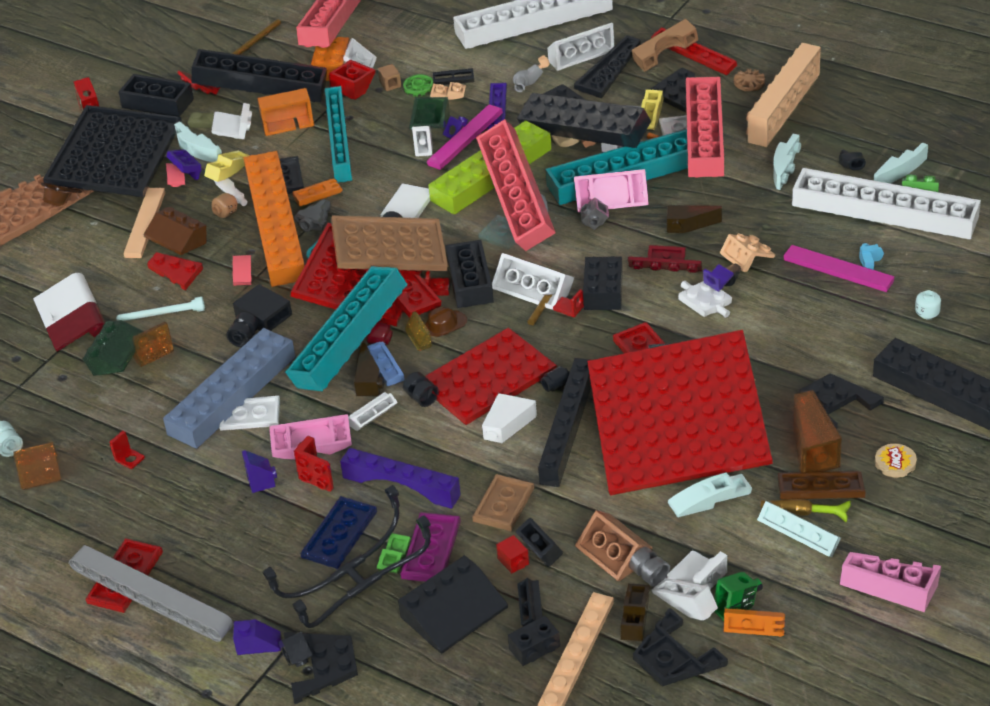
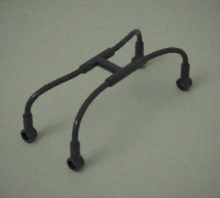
(349, 568)

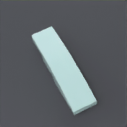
(899, 167)

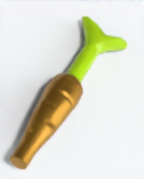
(805, 507)

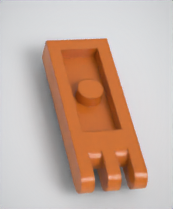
(317, 192)
(754, 622)

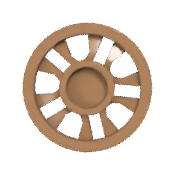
(750, 79)

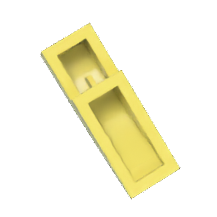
(652, 104)
(225, 166)

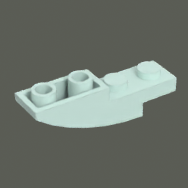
(197, 146)
(784, 159)
(707, 492)

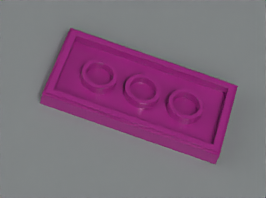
(437, 556)

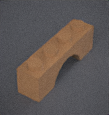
(681, 35)

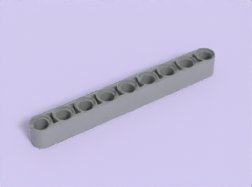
(151, 593)

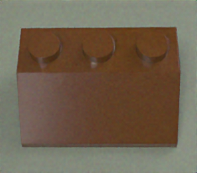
(176, 231)

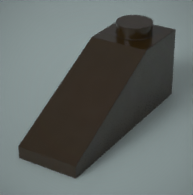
(691, 217)
(367, 376)

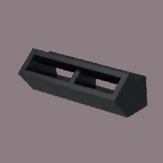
(460, 79)
(529, 601)

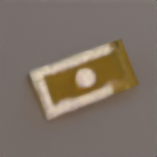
(418, 332)

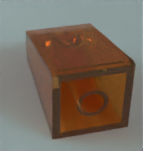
(815, 435)

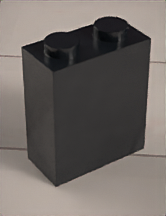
(265, 305)

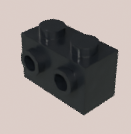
(534, 640)

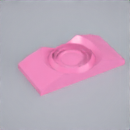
(613, 189)
(330, 436)

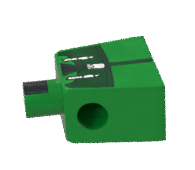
(736, 592)

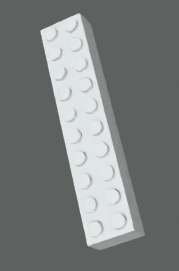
(521, 17)
(886, 203)

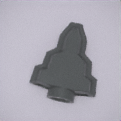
(313, 216)

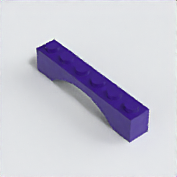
(435, 486)

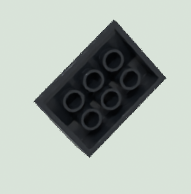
(451, 604)

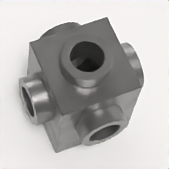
(594, 213)

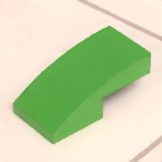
(395, 550)

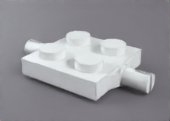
(705, 299)

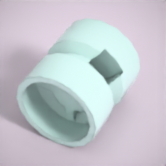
(9, 439)

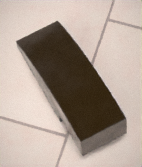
(635, 612)

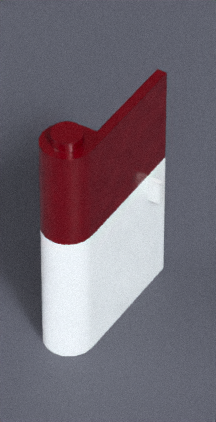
(69, 311)

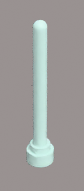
(197, 304)

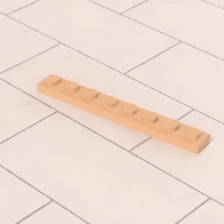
(577, 651)

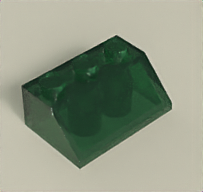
(111, 348)

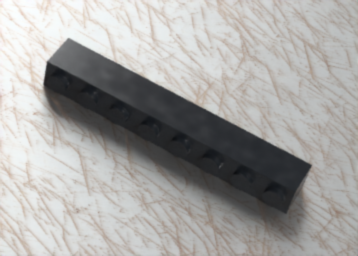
(565, 424)

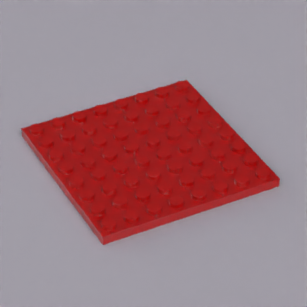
(678, 413)

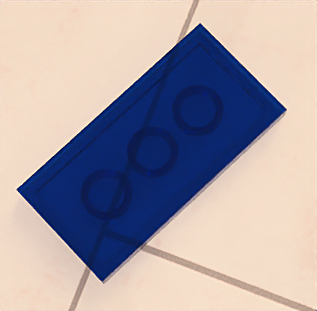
(338, 532)

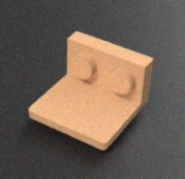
(743, 249)

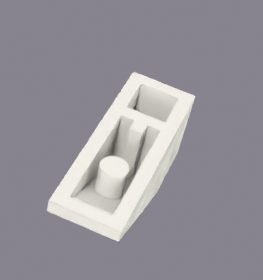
(689, 598)

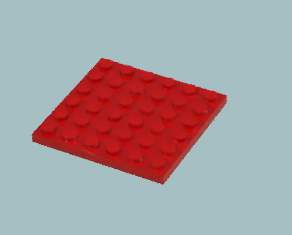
(328, 285)

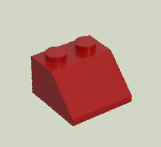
(352, 78)

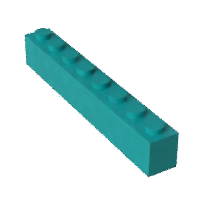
(338, 134)

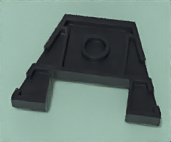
(836, 392)
(668, 660)
(331, 662)

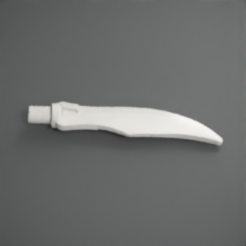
(228, 187)

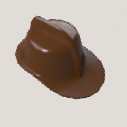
(57, 195)
(444, 320)

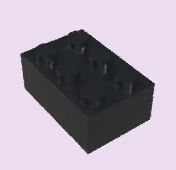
(603, 283)

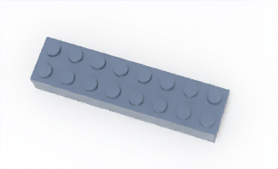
(228, 387)

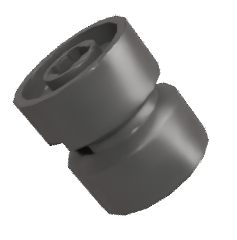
(649, 565)

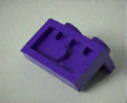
(185, 162)

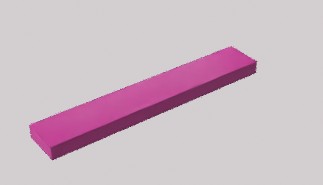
(464, 137)
(839, 268)

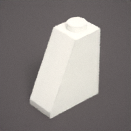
(507, 417)

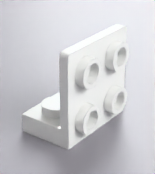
(699, 569)

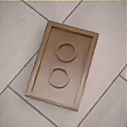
(503, 502)

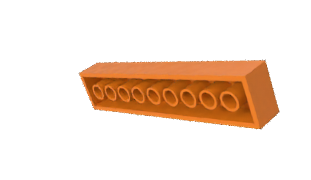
(274, 218)

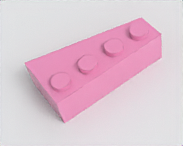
(891, 580)

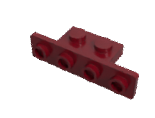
(665, 258)

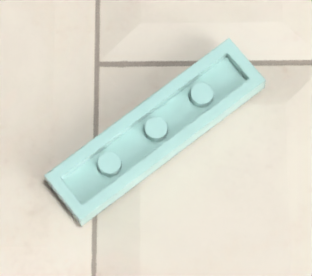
(799, 529)

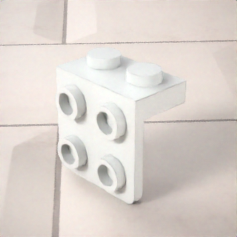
(232, 125)

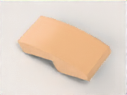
(454, 91)

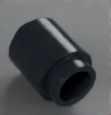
(555, 379)

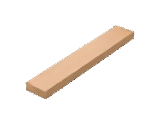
(150, 205)

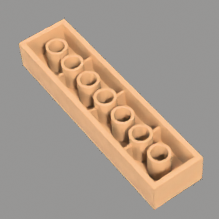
(783, 94)

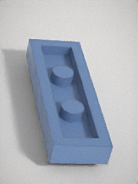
(388, 367)

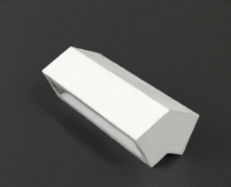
(371, 411)

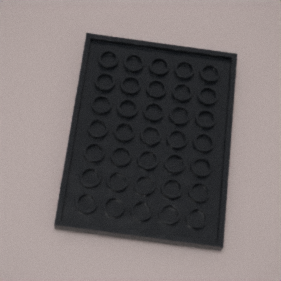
(113, 151)

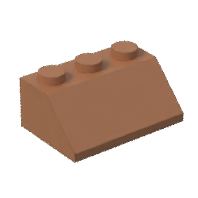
(610, 544)

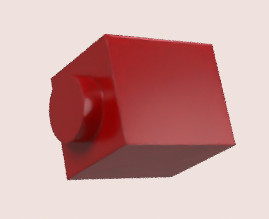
(512, 554)

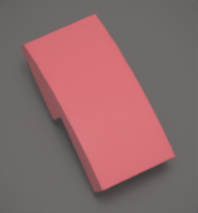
(174, 175)
(242, 270)

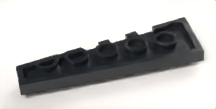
(607, 69)

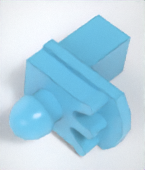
(869, 254)

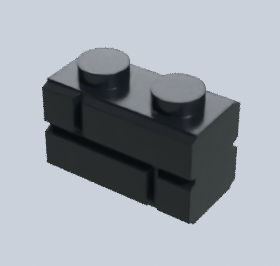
(539, 542)

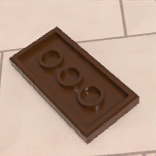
(821, 485)

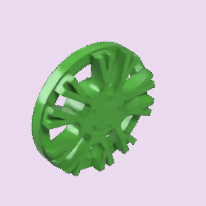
(418, 86)

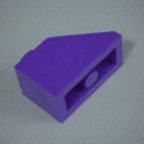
(259, 472)
(255, 637)

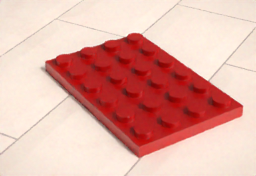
(496, 366)

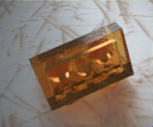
(152, 344)
(37, 465)

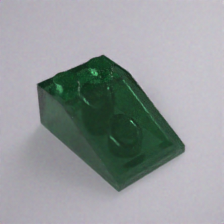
(430, 112)

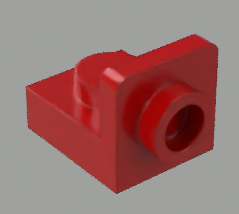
(439, 286)

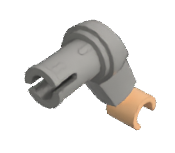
(529, 76)

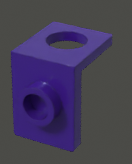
(457, 122)
(718, 277)

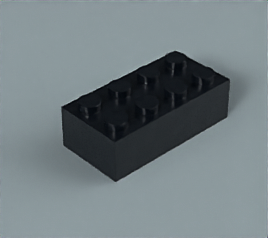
(156, 95)
(469, 273)

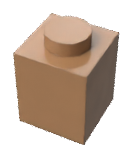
(389, 77)

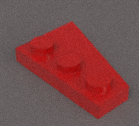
(176, 269)

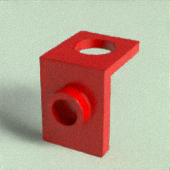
(570, 306)
(121, 450)

